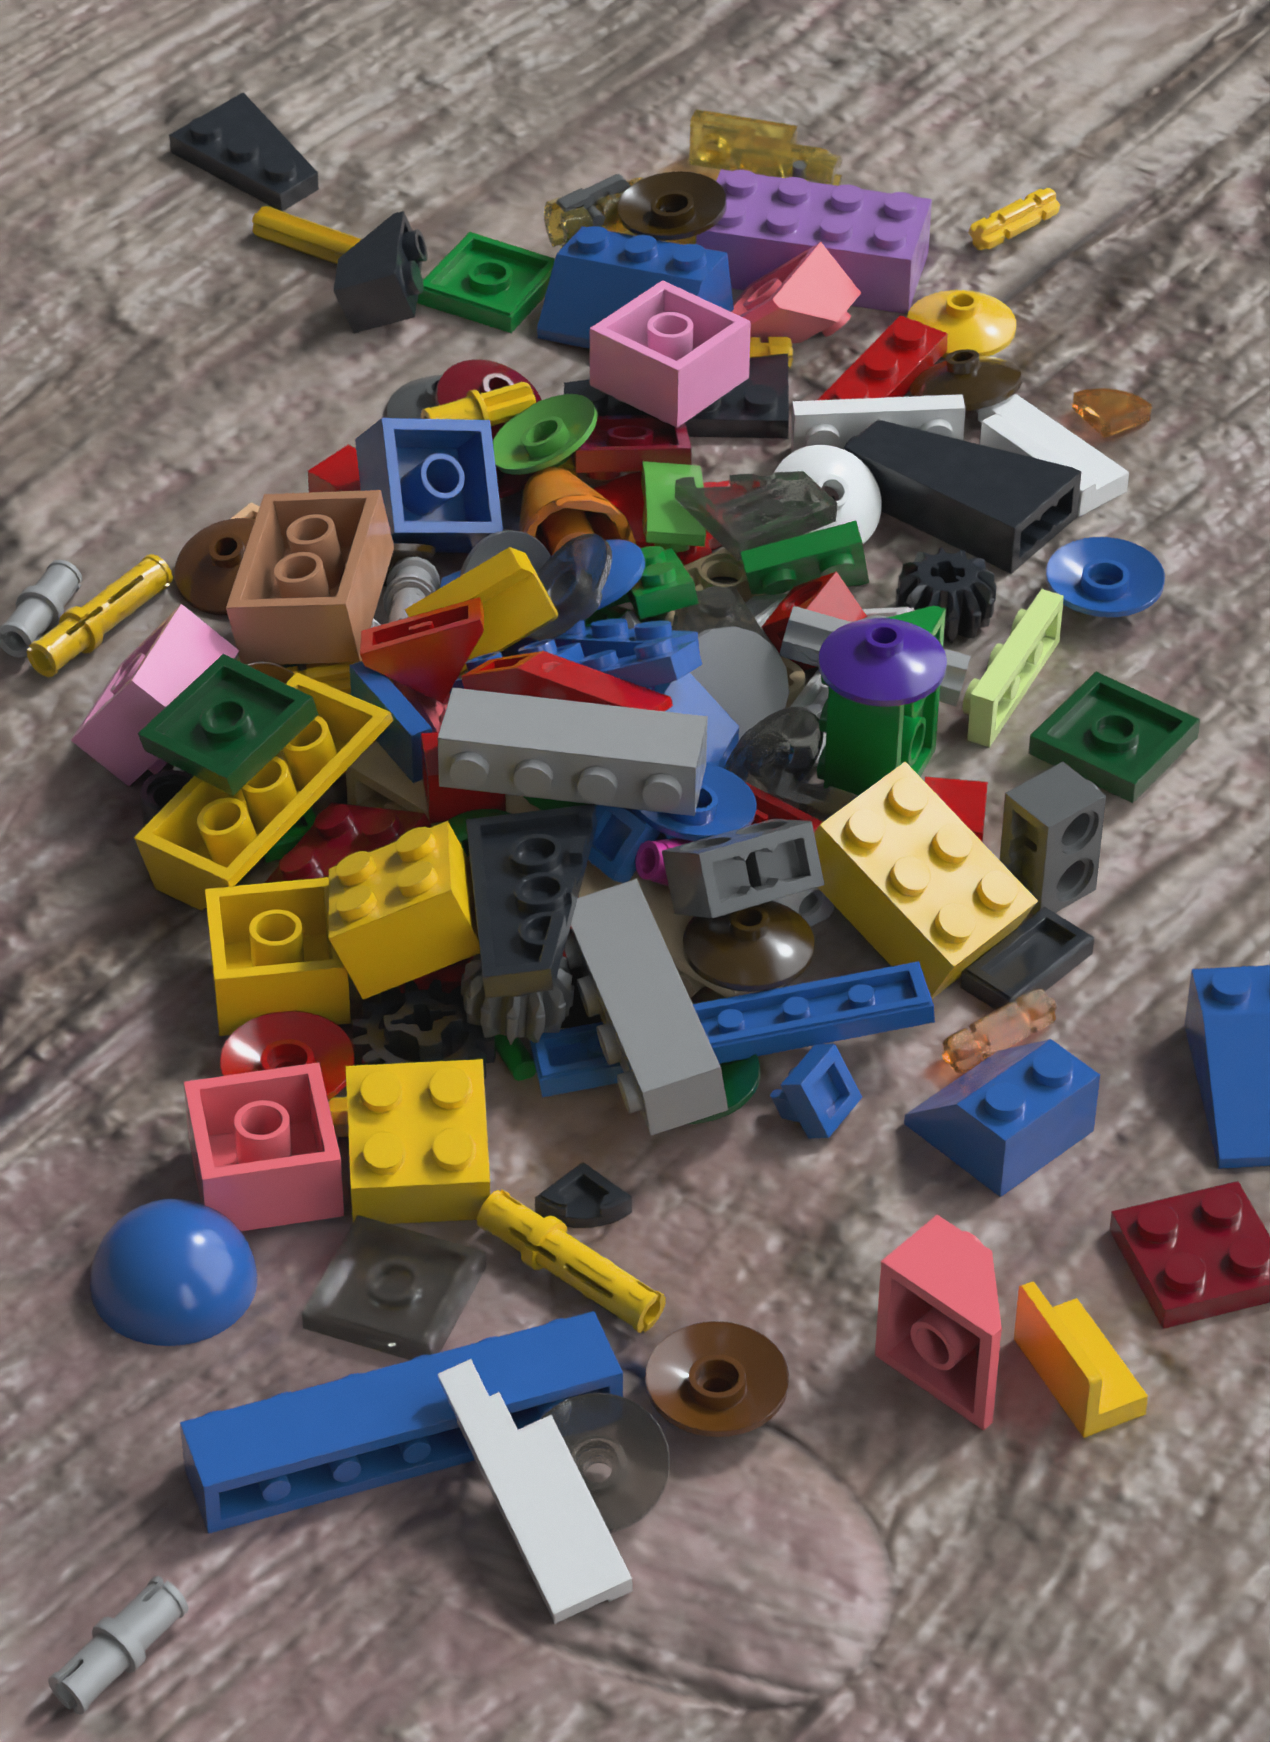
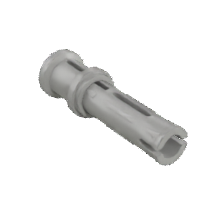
(407, 584)

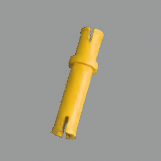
(83, 627)
(549, 1246)

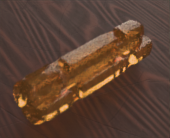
(999, 1030)

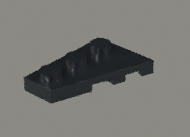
(246, 152)

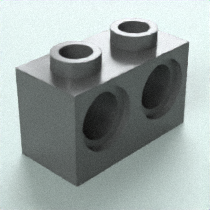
(1054, 836)
(743, 868)

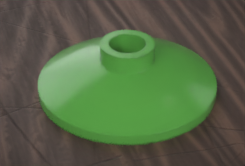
(544, 434)

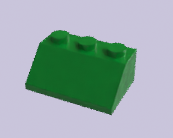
(874, 740)

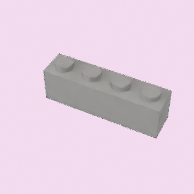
(572, 751)
(643, 1010)

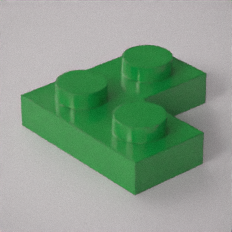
(662, 586)

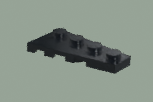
(748, 411)
(526, 892)

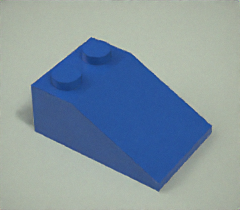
(1231, 1058)

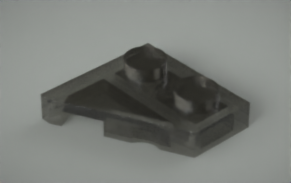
(758, 508)

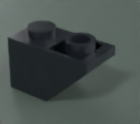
(382, 275)

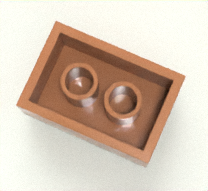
(310, 577)

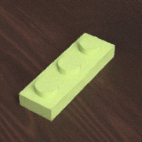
(1013, 667)

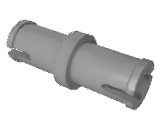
(39, 607)
(118, 1645)

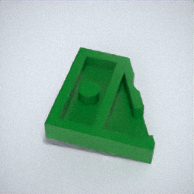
(803, 558)

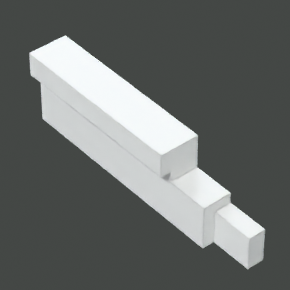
(1027, 431)
(539, 1499)

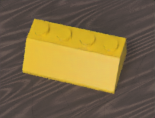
(216, 838)

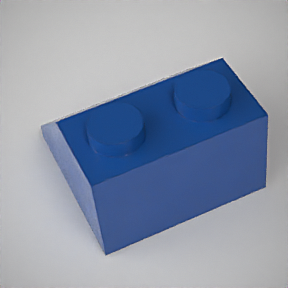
(1011, 1113)

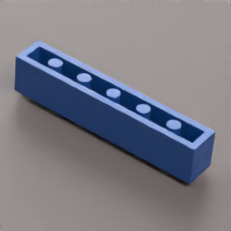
(380, 1422)

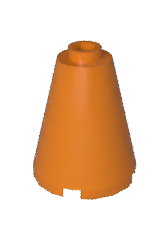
(563, 507)

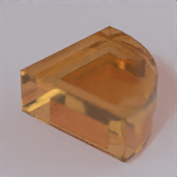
(1111, 409)

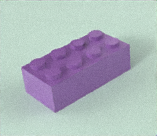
(870, 234)

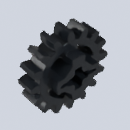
(419, 1029)

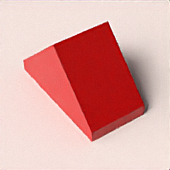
(425, 648)

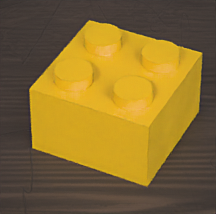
(403, 909)
(274, 952)
(418, 1141)

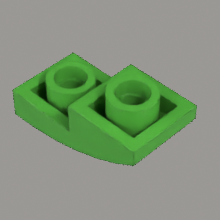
(664, 518)

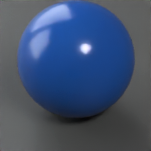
(172, 1273)

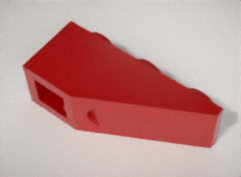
(561, 679)

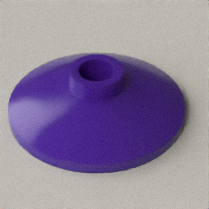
(882, 662)

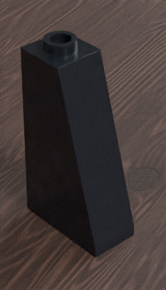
(969, 493)

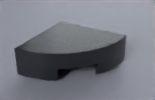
(584, 1199)

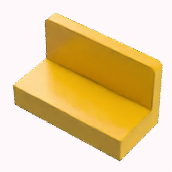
(511, 599)
(1076, 1362)

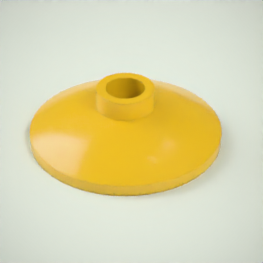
(969, 318)

